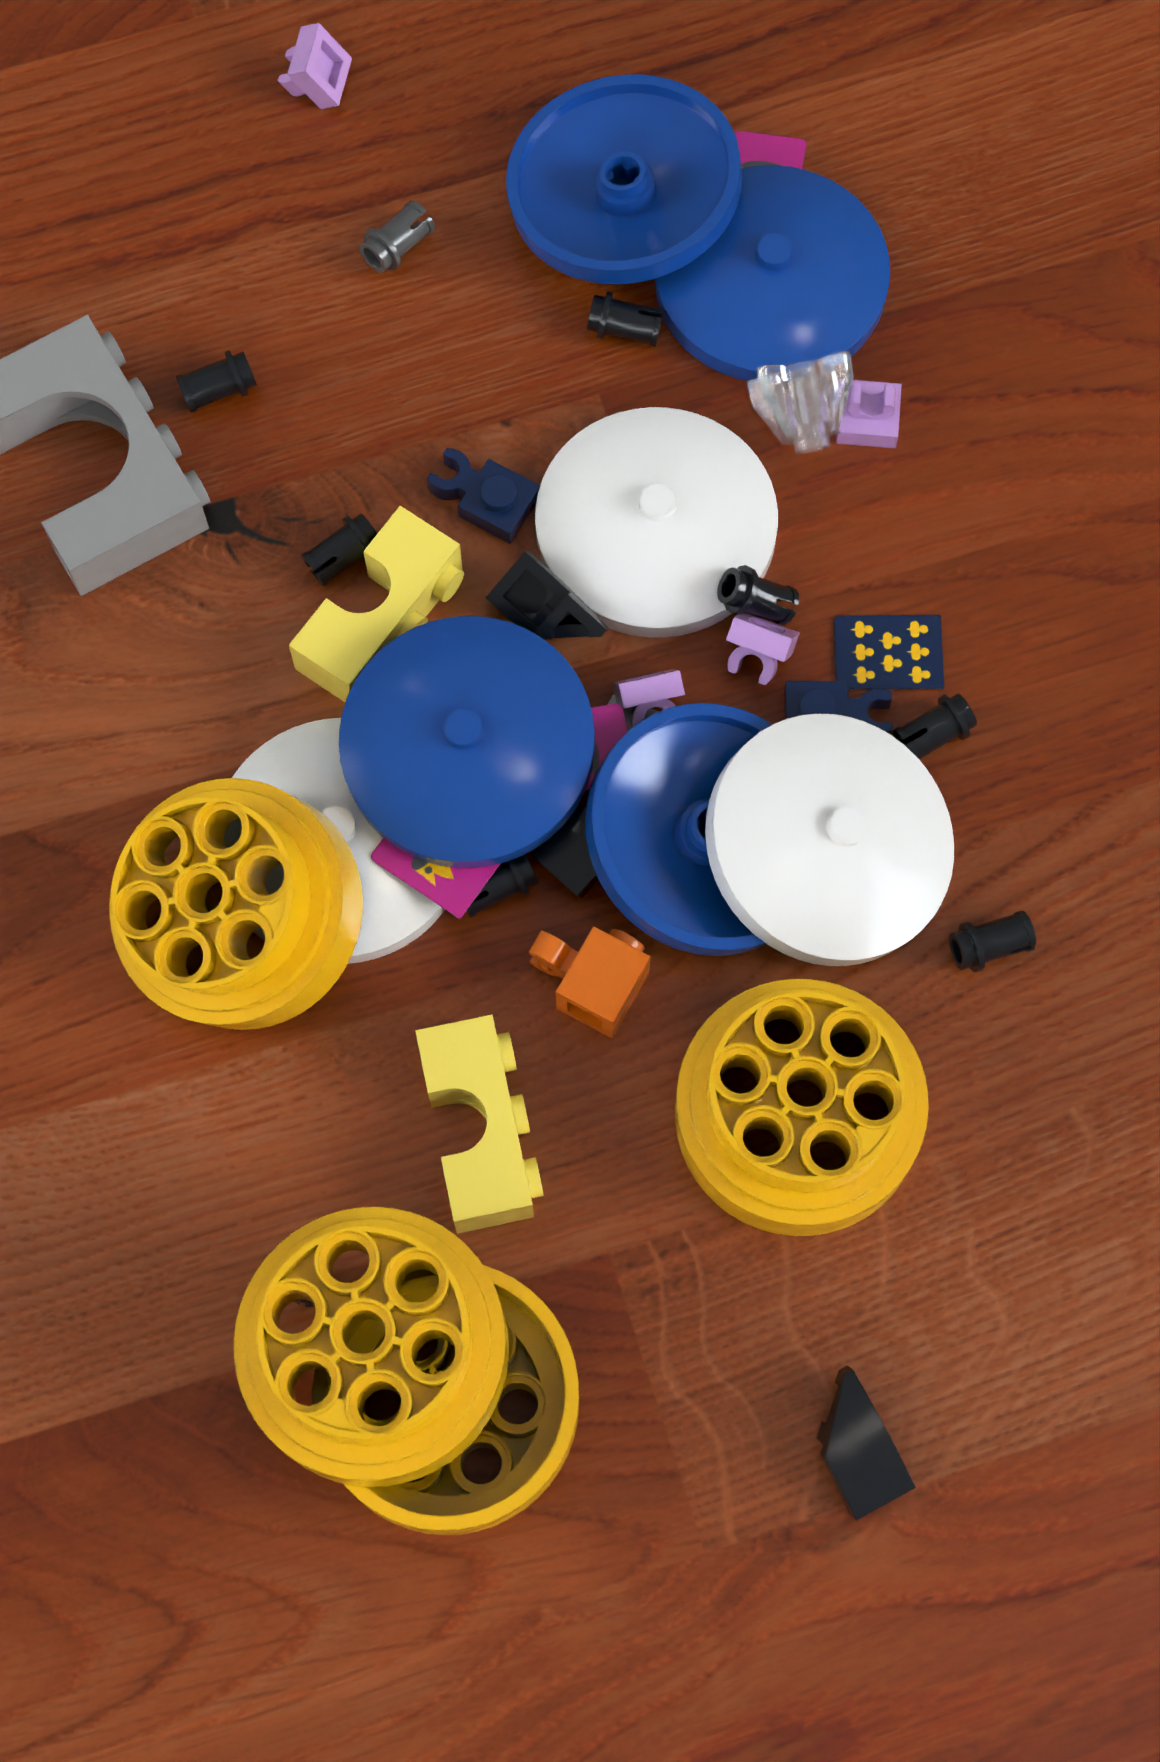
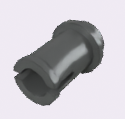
(391, 241)

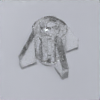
(803, 400)

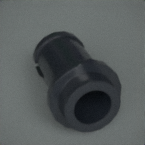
(624, 319)
(216, 381)
(340, 549)
(744, 590)
(937, 726)
(506, 881)
(992, 940)

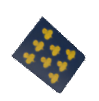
(889, 651)

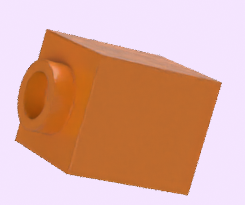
(598, 979)

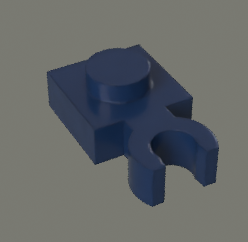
(489, 498)
(832, 698)

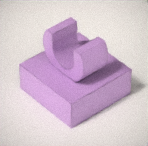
(316, 67)
(871, 415)
(762, 639)
(648, 692)

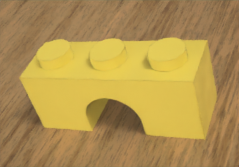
(416, 569)
(468, 1066)

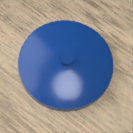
(624, 179)
(784, 281)
(467, 741)
(651, 823)

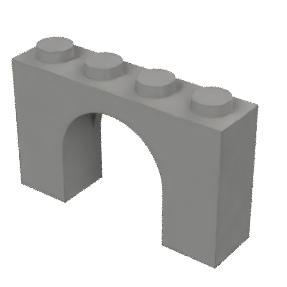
(150, 502)

